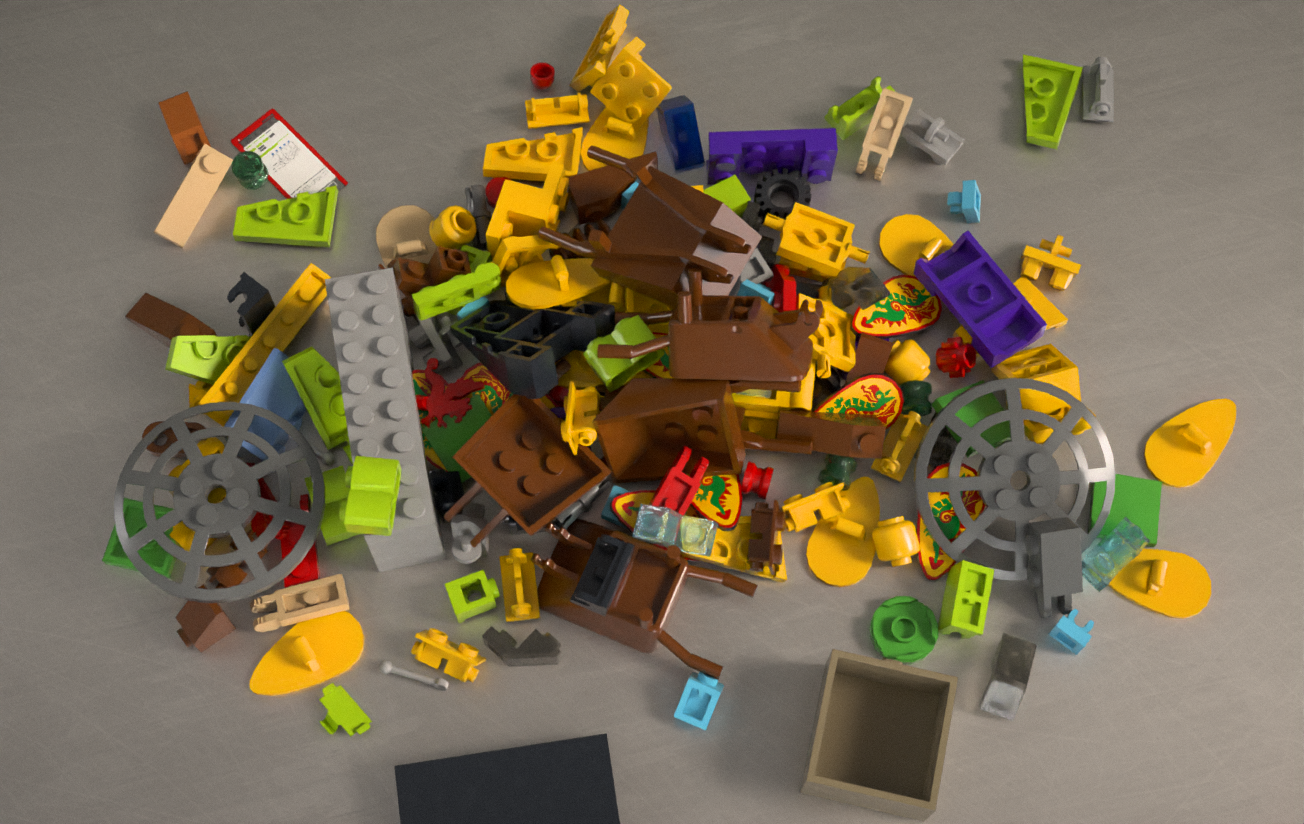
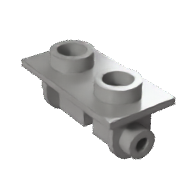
(1098, 91)

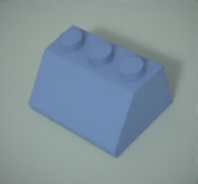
(275, 392)

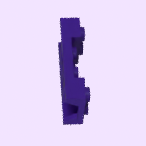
(759, 151)
(981, 299)

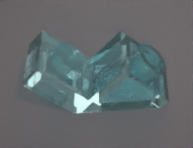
(668, 528)
(1113, 553)

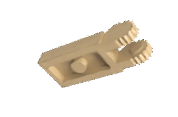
(884, 130)
(300, 603)

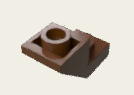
(443, 266)
(870, 356)

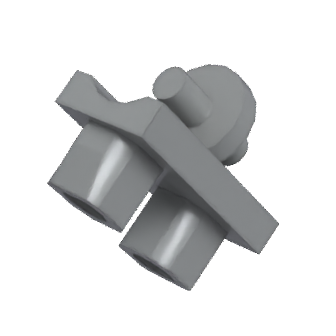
(932, 137)
(431, 331)
(464, 529)

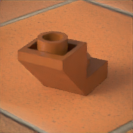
(184, 125)

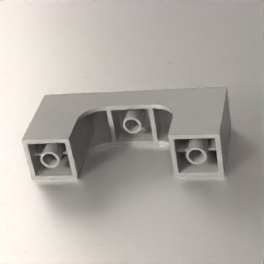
(383, 409)

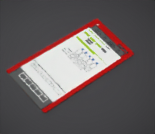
(289, 158)

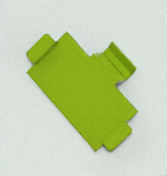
(342, 712)

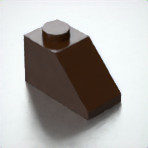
(203, 624)

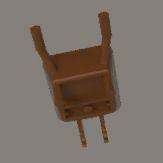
(727, 337)
(642, 599)

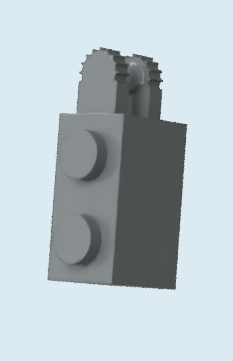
(1054, 563)

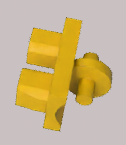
(1062, 268)

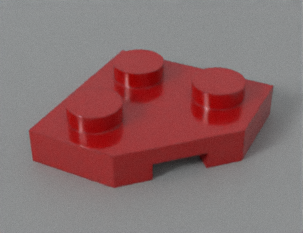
(783, 287)

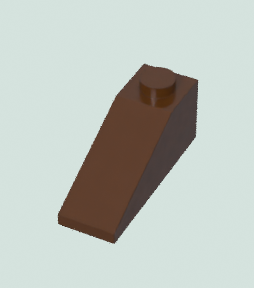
(600, 191)
(165, 320)
(834, 432)

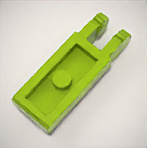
(457, 291)

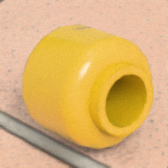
(453, 227)
(907, 362)
(896, 540)

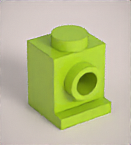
(462, 588)

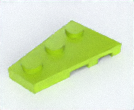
(1048, 98)
(292, 221)
(203, 355)
(320, 392)

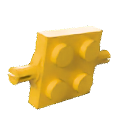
(815, 239)
(833, 338)

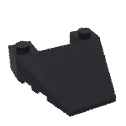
(525, 343)

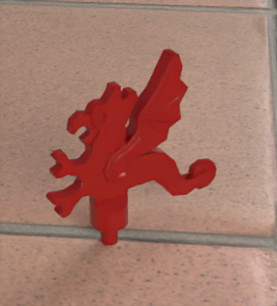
(441, 401)

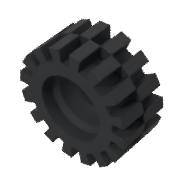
(785, 183)

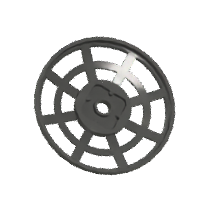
(999, 465)
(224, 518)

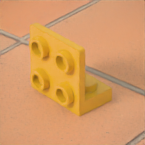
(631, 86)

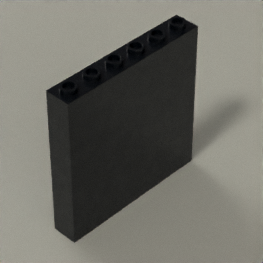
(517, 785)

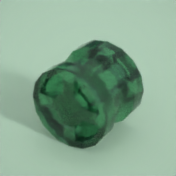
(250, 162)
(916, 397)
(838, 470)

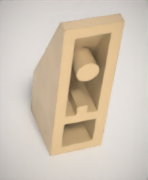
(193, 195)

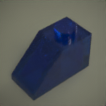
(680, 131)

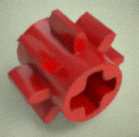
(955, 357)

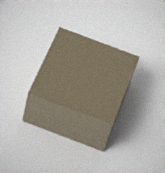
(879, 735)

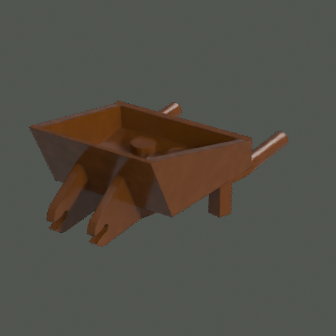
(665, 235)
(654, 418)
(526, 465)

